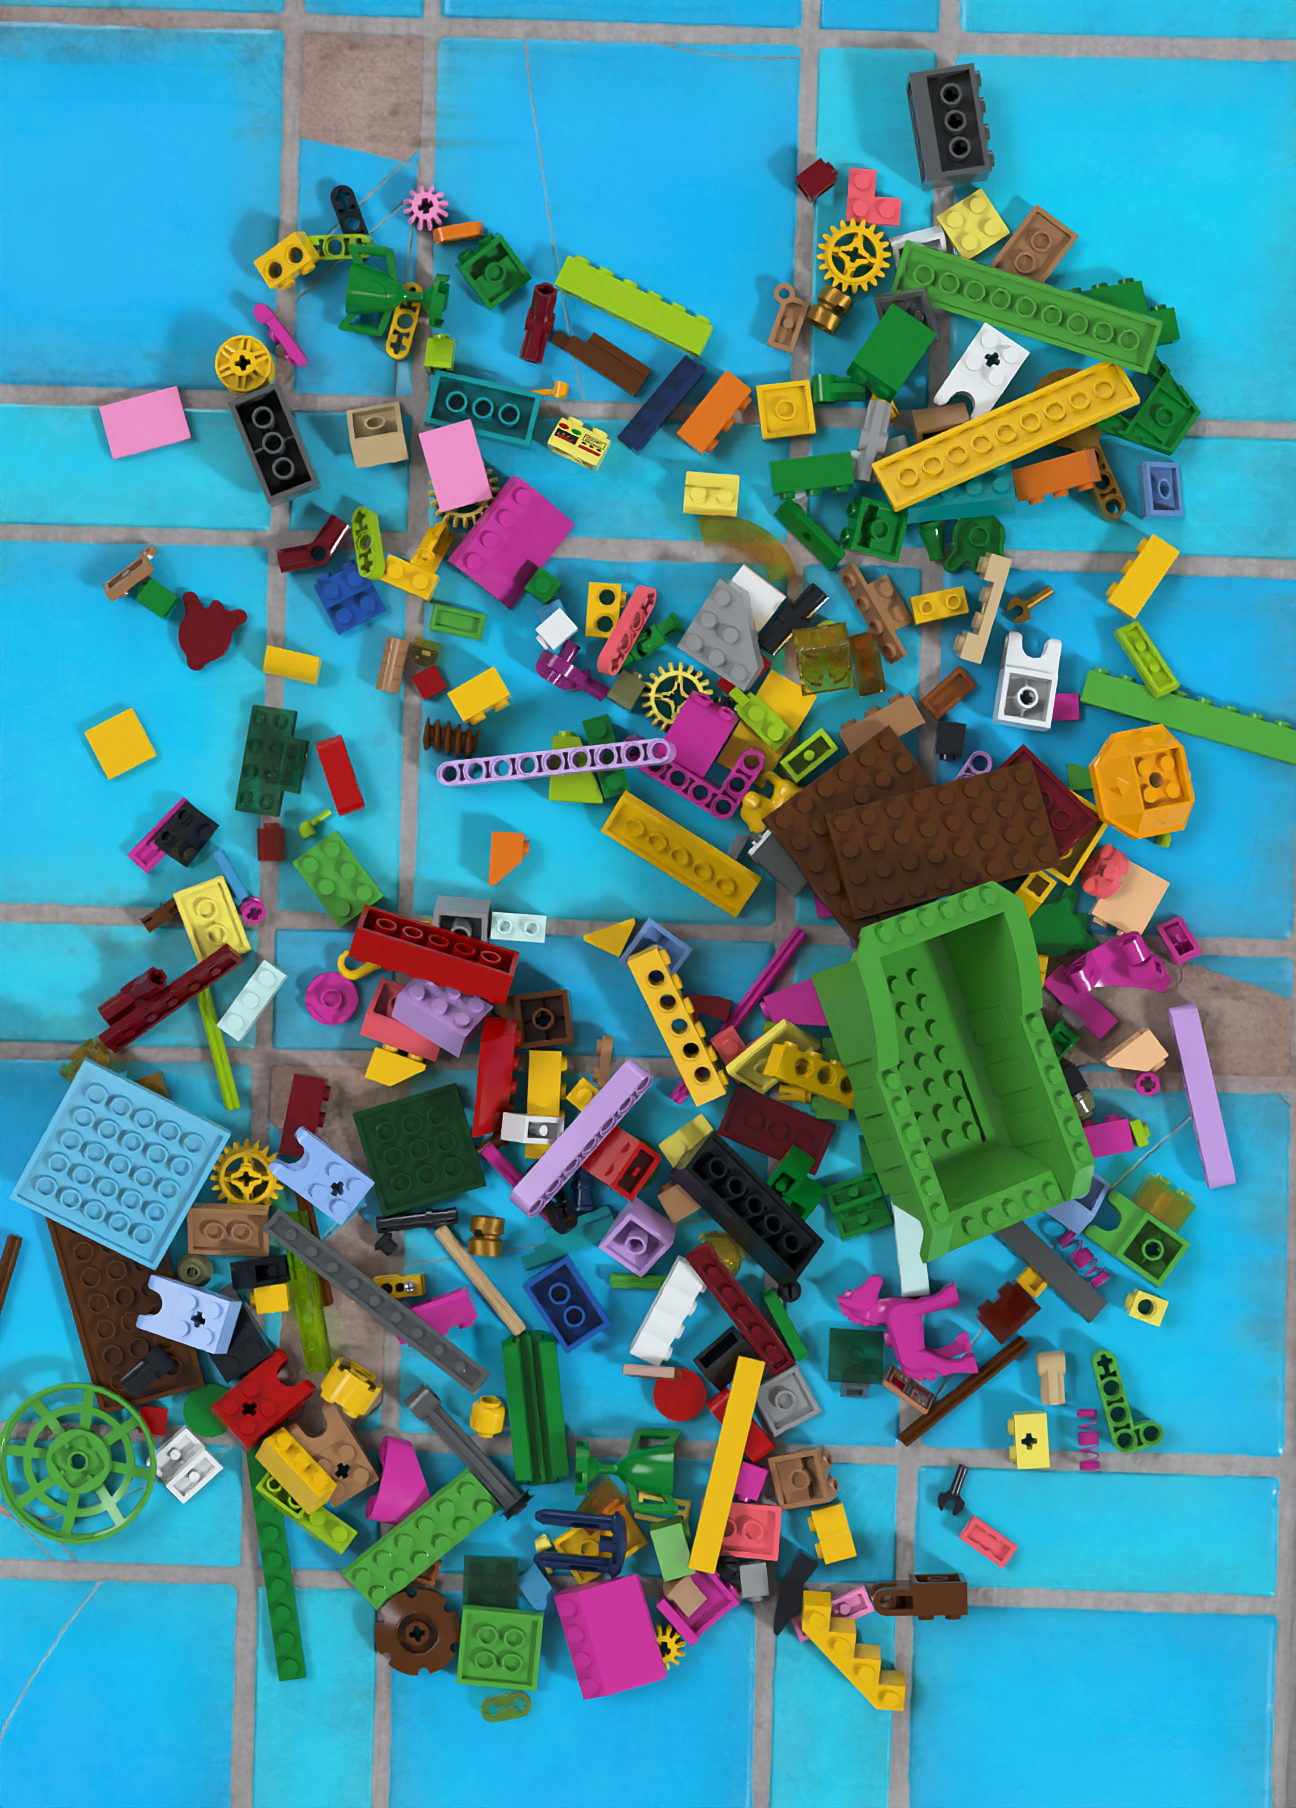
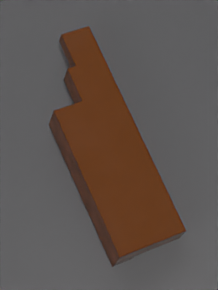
(605, 360)

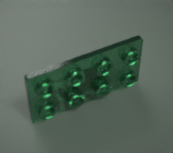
(271, 761)

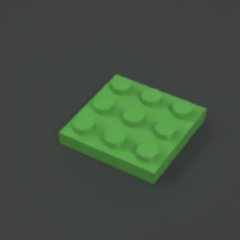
(500, 1647)

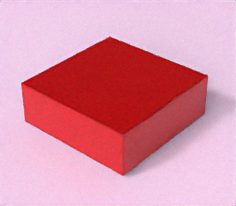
(429, 682)
(155, 1418)

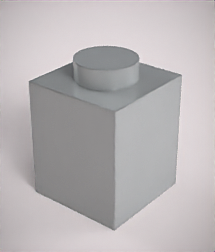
(754, 1579)

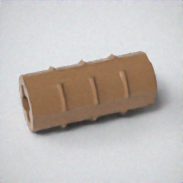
(392, 665)

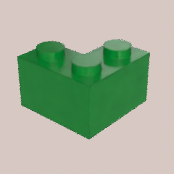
(793, 1185)

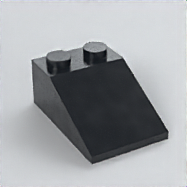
(247, 1345)

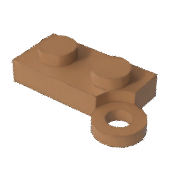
(788, 320)
(136, 572)

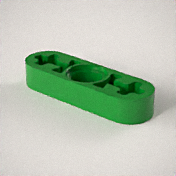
(785, 1324)

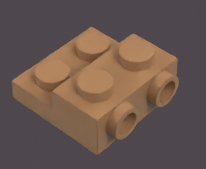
(803, 1477)

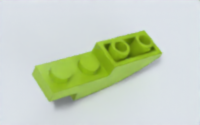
(320, 1524)

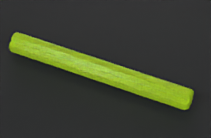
(218, 1050)

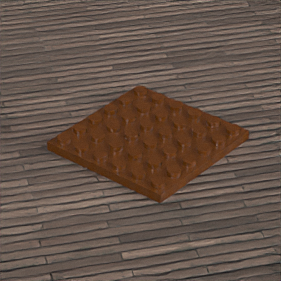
(868, 774)

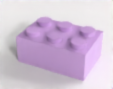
(441, 1014)

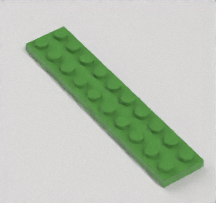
(1030, 307)

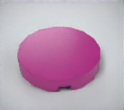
(331, 998)

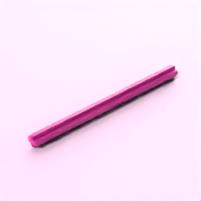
(750, 999)

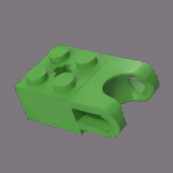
(1131, 1236)

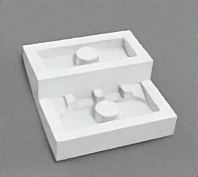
(763, 596)
(185, 1464)

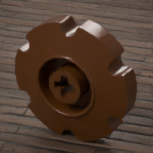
(429, 1613)

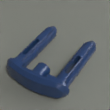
(611, 1544)

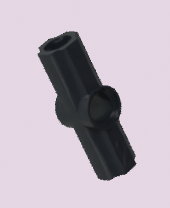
(793, 617)

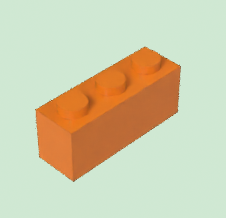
(715, 414)
(1056, 476)

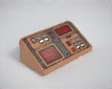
(908, 1389)

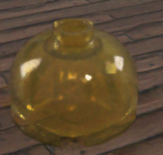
(90, 1049)
(726, 1248)

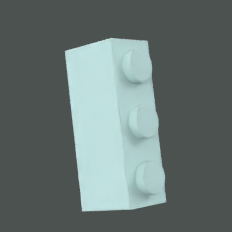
(252, 1000)

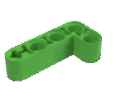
(1118, 1398)

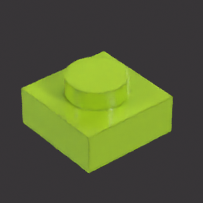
(1139, 1132)

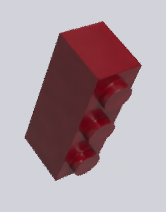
(303, 1110)

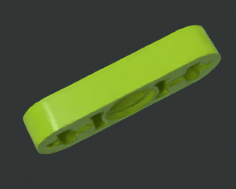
(355, 238)
(366, 526)

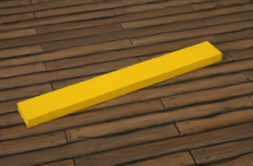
(726, 1464)

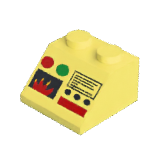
(579, 443)

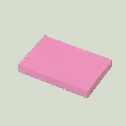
(145, 422)
(455, 465)

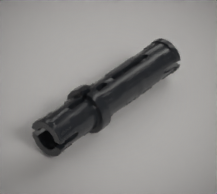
(422, 1219)

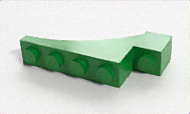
(1130, 295)

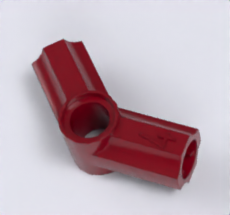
(539, 323)
(301, 556)
(133, 995)

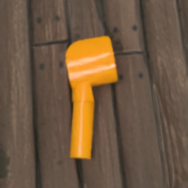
(559, 391)

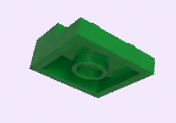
(492, 270)
(874, 529)

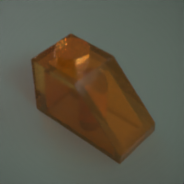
(867, 663)
(603, 1499)

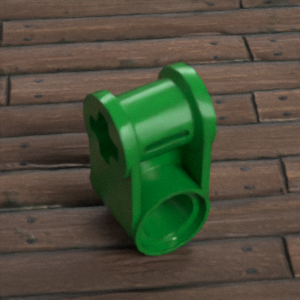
(1059, 1043)

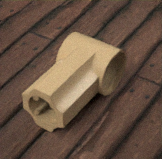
(1051, 1368)

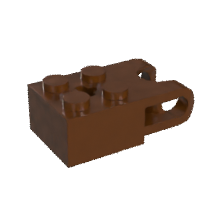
(530, 1007)
(922, 1596)

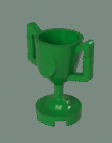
(377, 291)
(642, 1470)

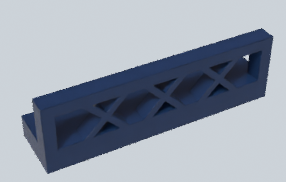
(661, 404)

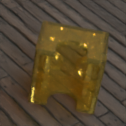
(823, 658)

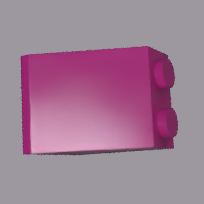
(794, 1003)

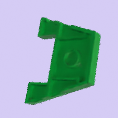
(1161, 418)

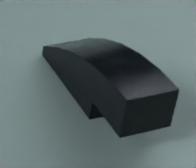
(791, 1589)

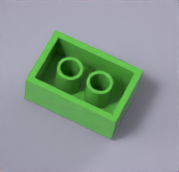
(338, 879)

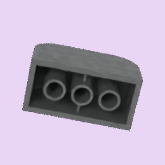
(275, 445)

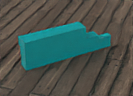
(589, 1230)

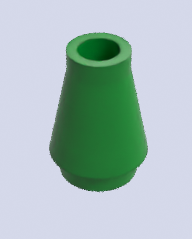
(933, 539)

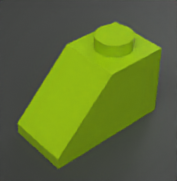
(440, 354)

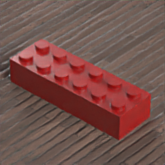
(434, 954)

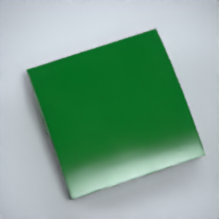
(858, 1206)

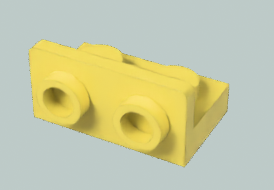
(711, 494)

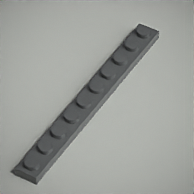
(376, 1301)

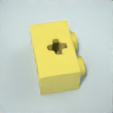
(1037, 1453)

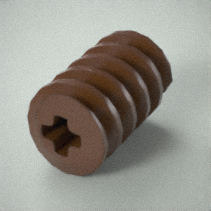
(450, 739)

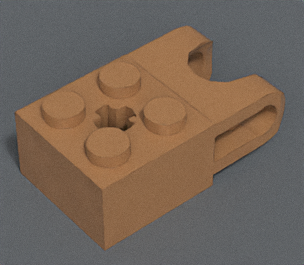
(338, 1446)

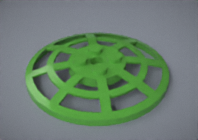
(66, 1474)

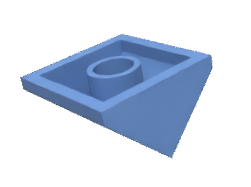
(1159, 490)
(653, 934)

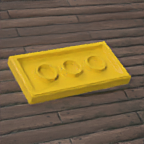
(788, 704)

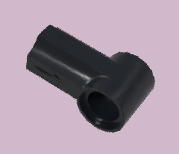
(152, 1367)

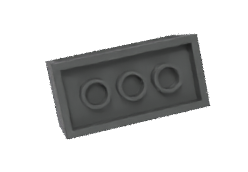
(931, 129)

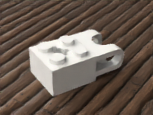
(977, 380)
(1027, 676)

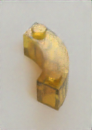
(751, 539)

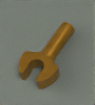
(1029, 603)

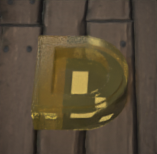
(425, 652)

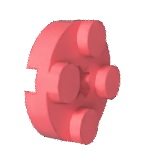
(1103, 871)

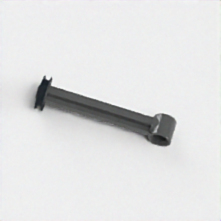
(427, 1406)

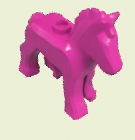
(906, 1329)

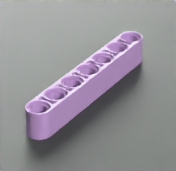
(1201, 1095)
(581, 1138)

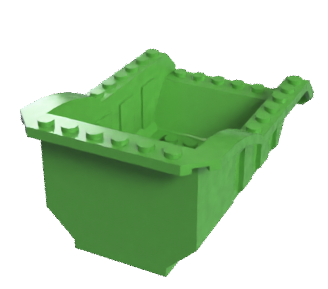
(956, 1120)

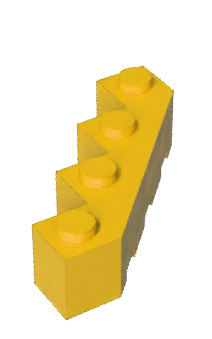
(856, 1661)

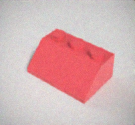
(385, 1029)

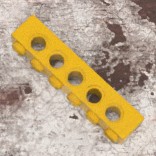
(782, 1067)
(700, 1088)

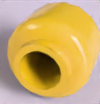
(487, 1416)

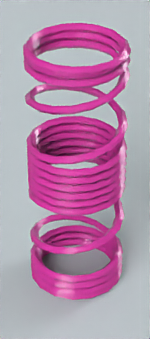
(1082, 1258)
(1088, 1438)

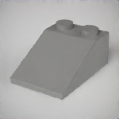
(464, 916)

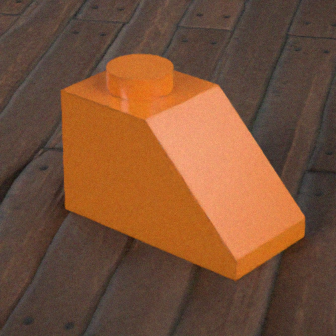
(506, 854)

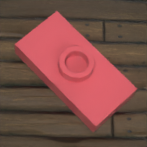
(988, 1541)

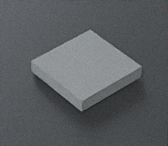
(786, 1400)

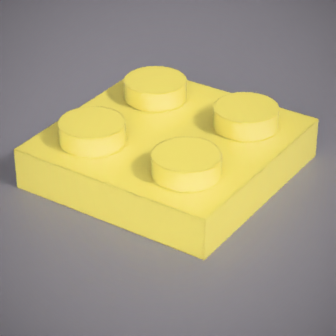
(972, 225)

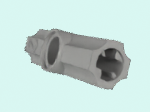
(872, 440)

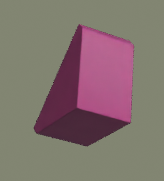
(1178, 941)

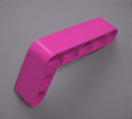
(715, 791)

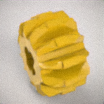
(672, 1643)

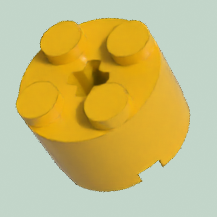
(350, 1387)

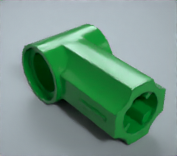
(829, 389)

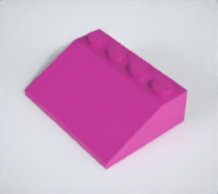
(511, 541)
(610, 1635)

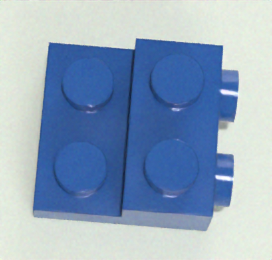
(348, 597)

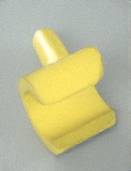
(543, 1544)

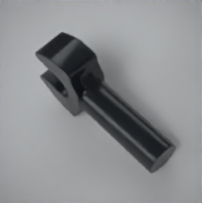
(954, 1492)

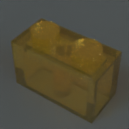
(1163, 1202)

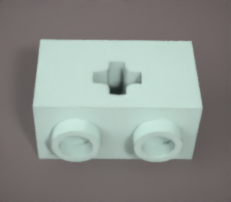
(518, 927)

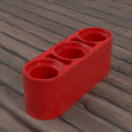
(340, 775)
(757, 1443)

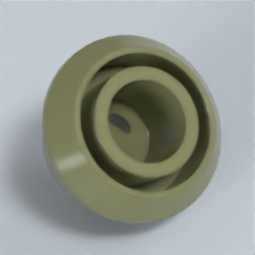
(1084, 1103)
(197, 1263)

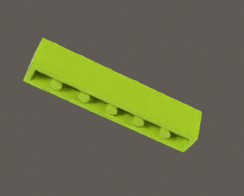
(634, 306)

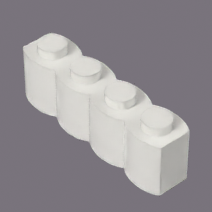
(667, 1313)

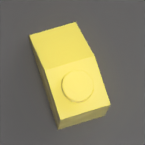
(684, 1139)

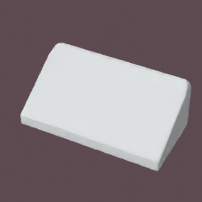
(931, 237)

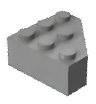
(726, 635)

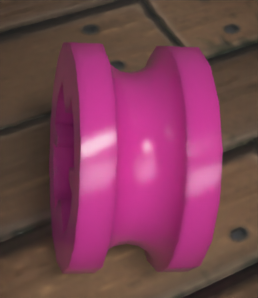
(256, 916)
(1152, 1077)

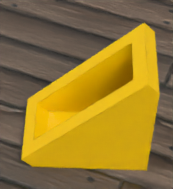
(612, 938)

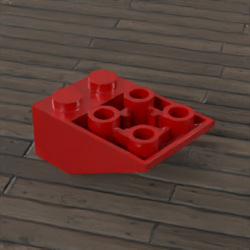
(622, 1163)

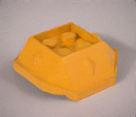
(1123, 784)

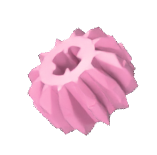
(417, 204)

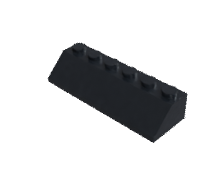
(747, 1208)

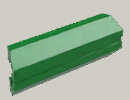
(535, 1408)

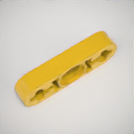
(393, 339)

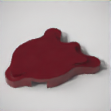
(208, 631)

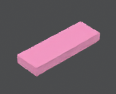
(846, 1605)

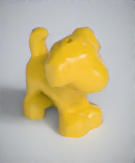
(757, 806)

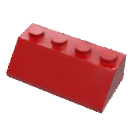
(495, 1074)

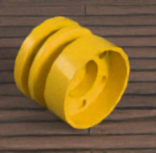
(257, 374)

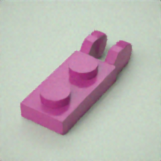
(280, 334)

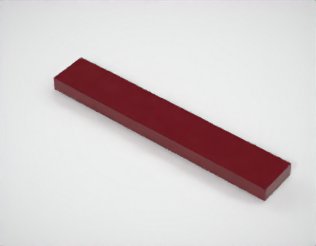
(171, 998)
(740, 1308)

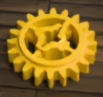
(831, 249)
(236, 1177)

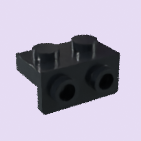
(186, 834)

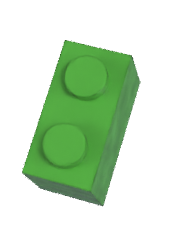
(672, 1547)

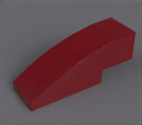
(704, 1004)

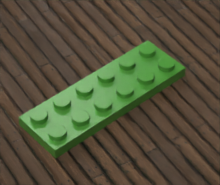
(421, 1538)

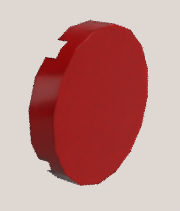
(682, 1398)

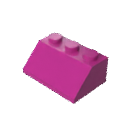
(446, 1311)

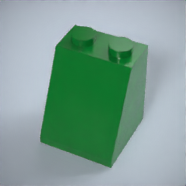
(891, 353)

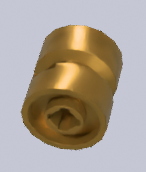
(828, 312)
(486, 1235)

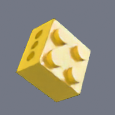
(480, 696)

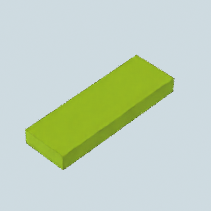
(1146, 659)

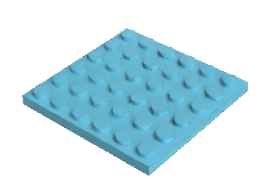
(120, 1164)

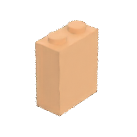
(1132, 903)

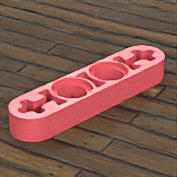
(627, 630)

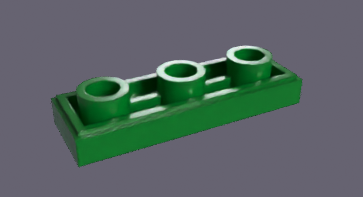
(810, 534)

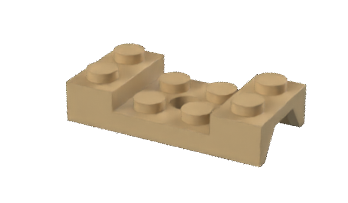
(973, 645)

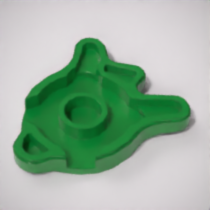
(974, 538)
(1059, 929)

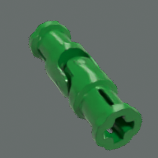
(654, 637)

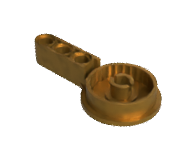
(1089, 439)

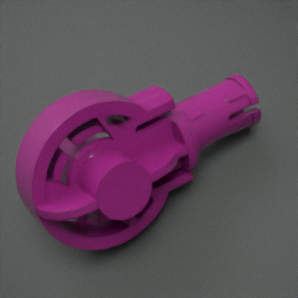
(562, 674)

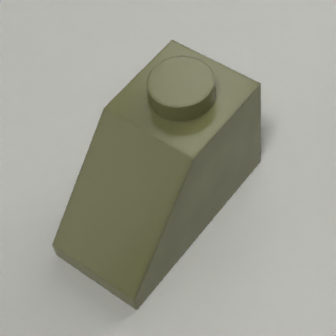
(627, 689)

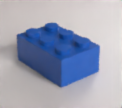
(567, 1303)

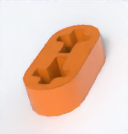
(458, 233)

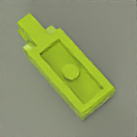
(760, 718)

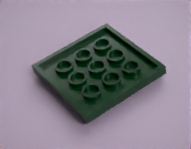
(419, 1149)

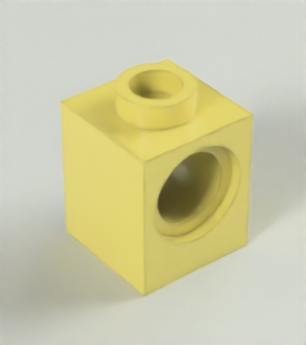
(1156, 1312)

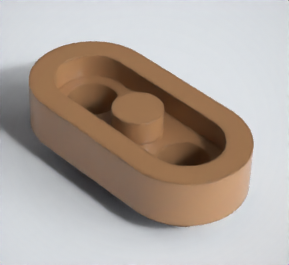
(603, 1049)

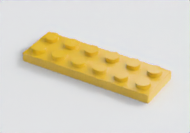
(680, 854)

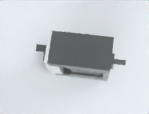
(776, 862)

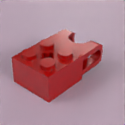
(267, 1397)

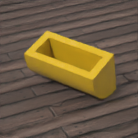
(292, 665)

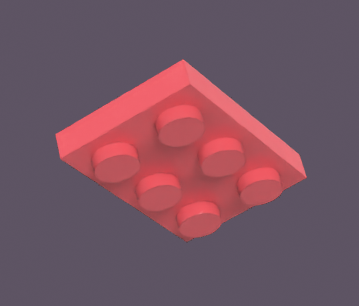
(752, 1531)

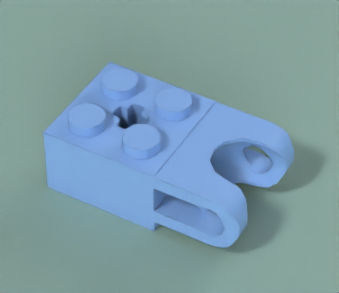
(316, 1172)
(183, 1315)

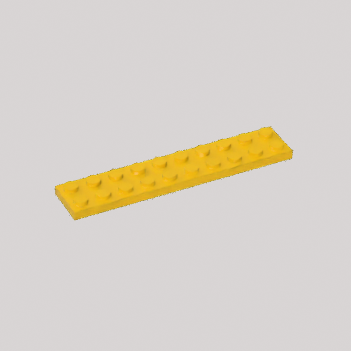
(1004, 434)

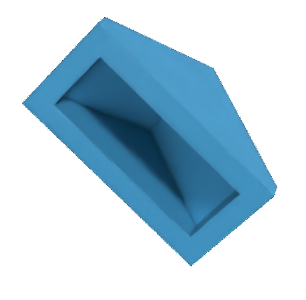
(539, 1591)

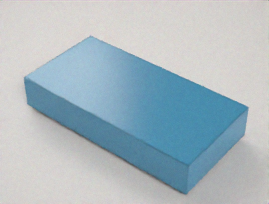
(231, 875)

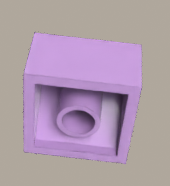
(638, 1237)

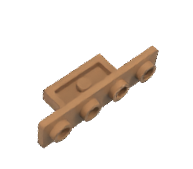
(880, 609)

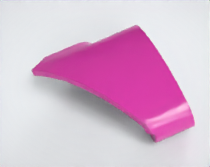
(1119, 963)
(401, 1484)

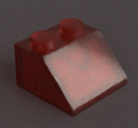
(1007, 1311)

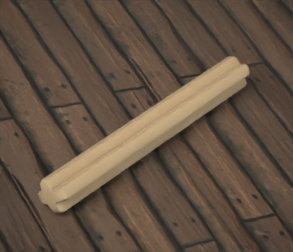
(480, 1280)

